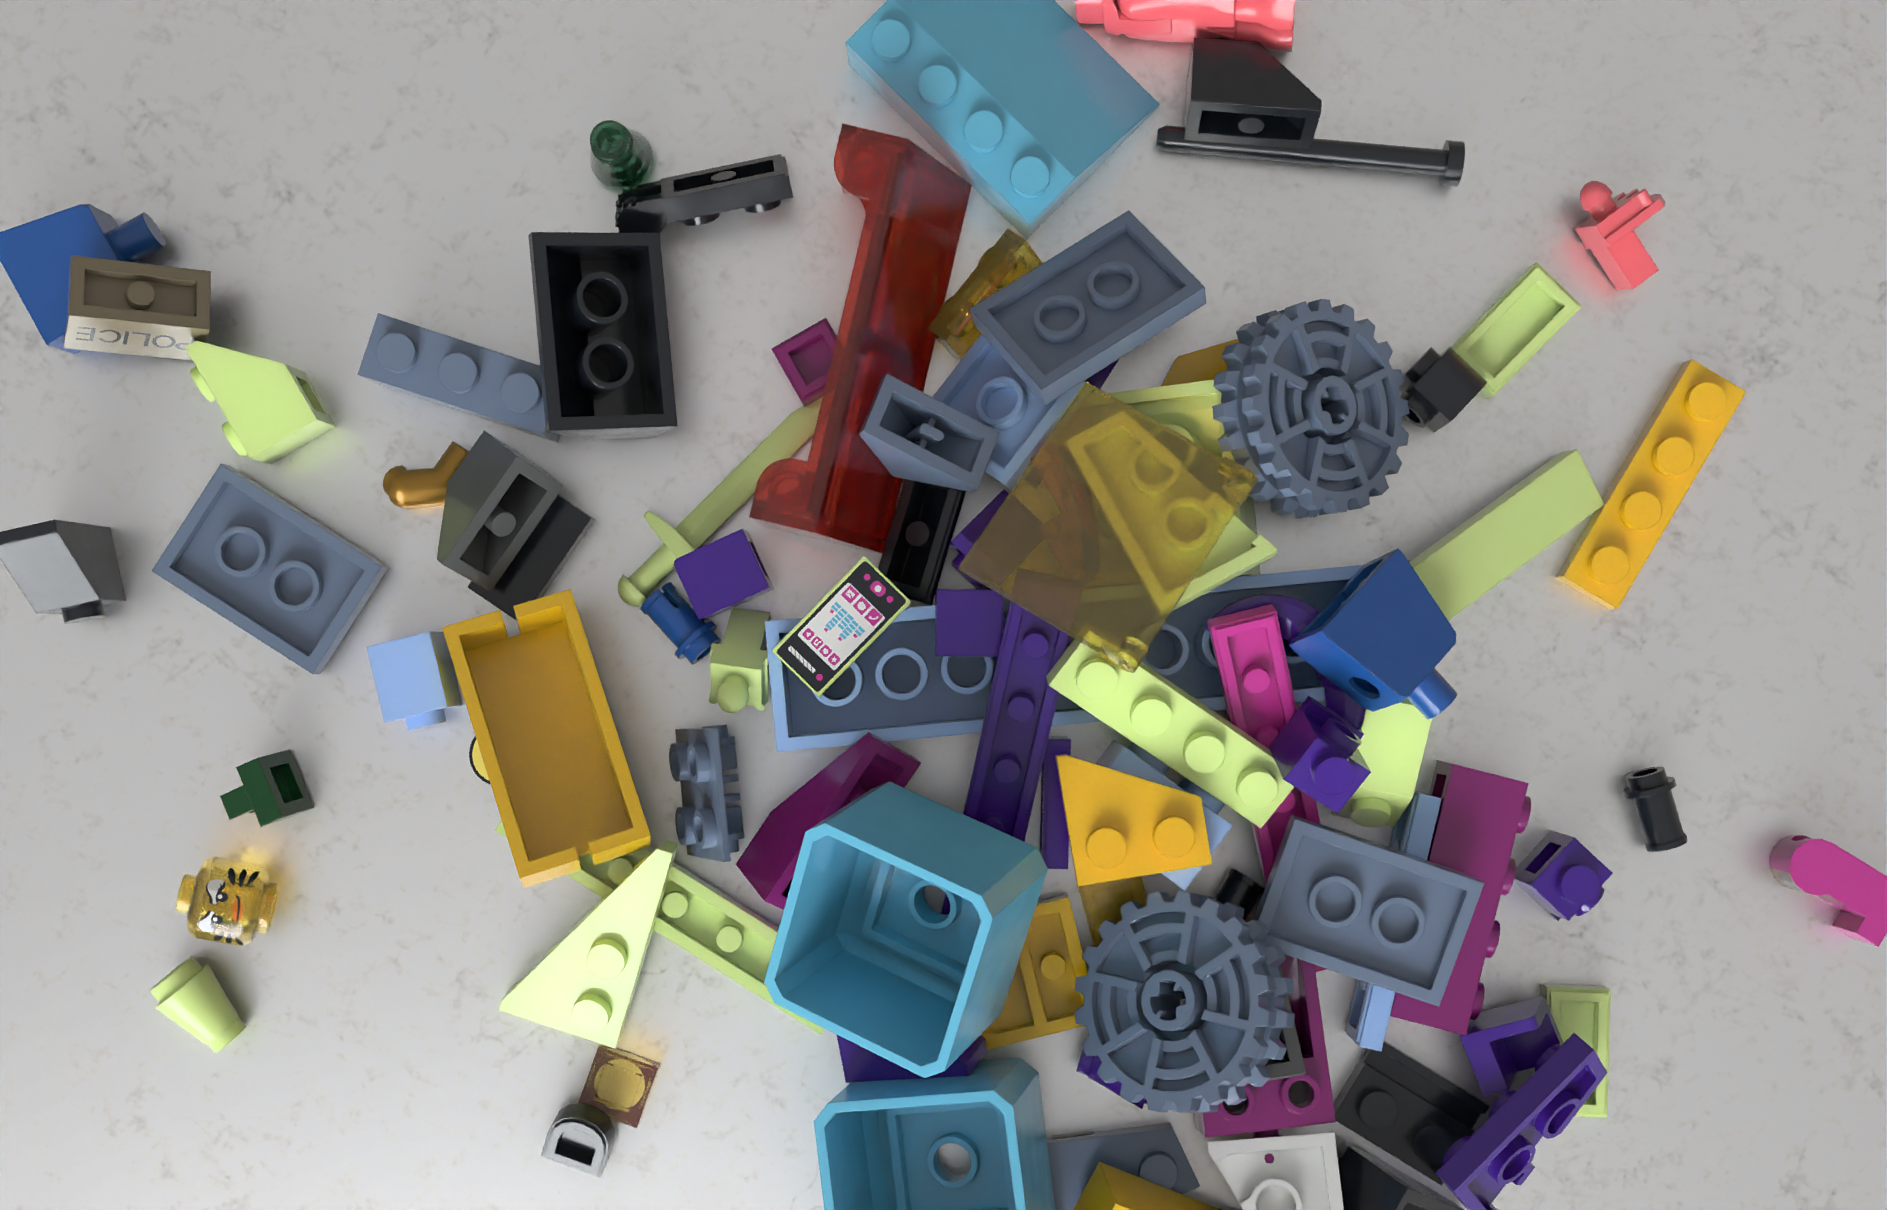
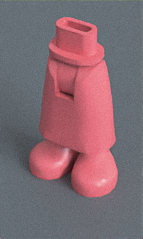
(1183, 20)

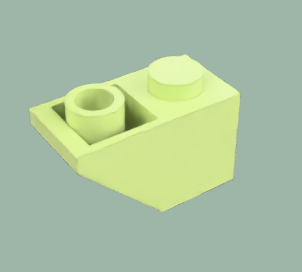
(265, 401)

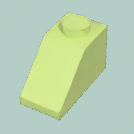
(1394, 752)

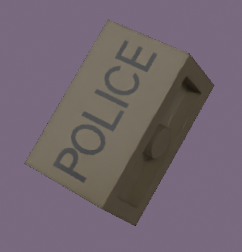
(136, 308)

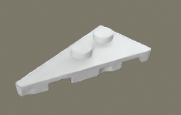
(1299, 1178)

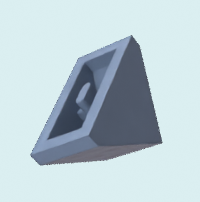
(926, 438)

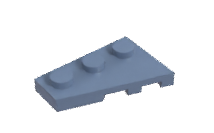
(1142, 1151)

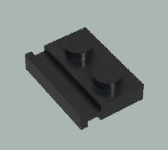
(1406, 1108)

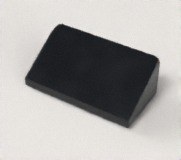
(920, 538)

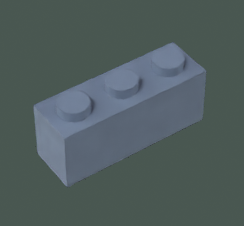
(456, 375)

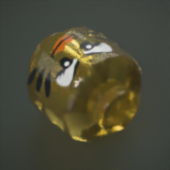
(228, 901)

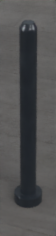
(1446, 162)

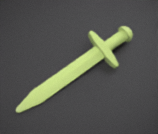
(717, 505)

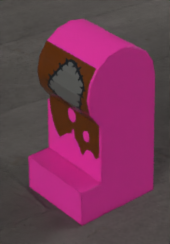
(1838, 879)

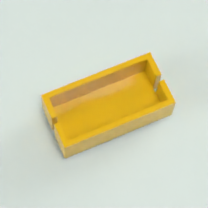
(547, 738)

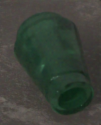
(625, 166)

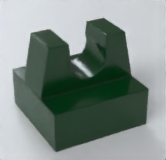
(269, 789)

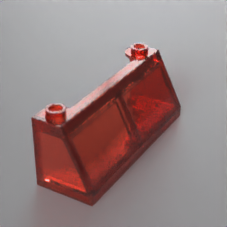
(893, 296)

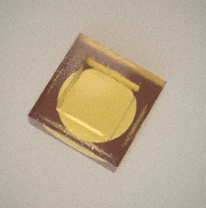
(620, 1084)

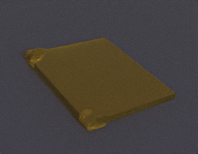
(1108, 526)

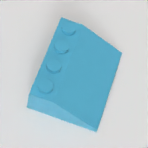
(1003, 95)

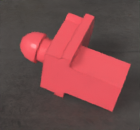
(1612, 235)

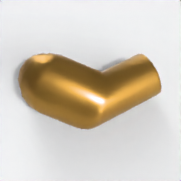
(423, 486)

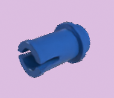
(680, 624)

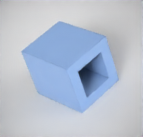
(415, 679)

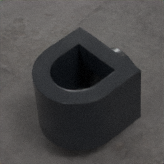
(1440, 388)

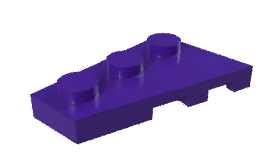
(1505, 1144)

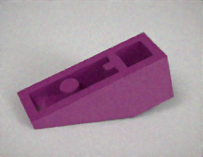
(776, 846)

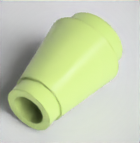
(198, 1004)

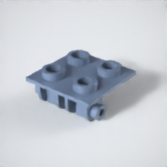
(704, 821)

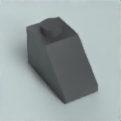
(492, 510)

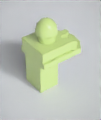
(740, 663)

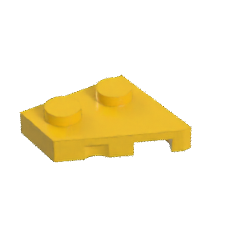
(1128, 824)

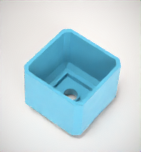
(870, 952)
(885, 1139)

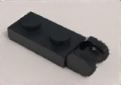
(703, 194)

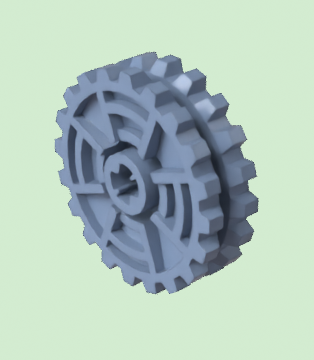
(1312, 409)
(1194, 1051)

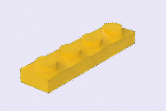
(1651, 484)

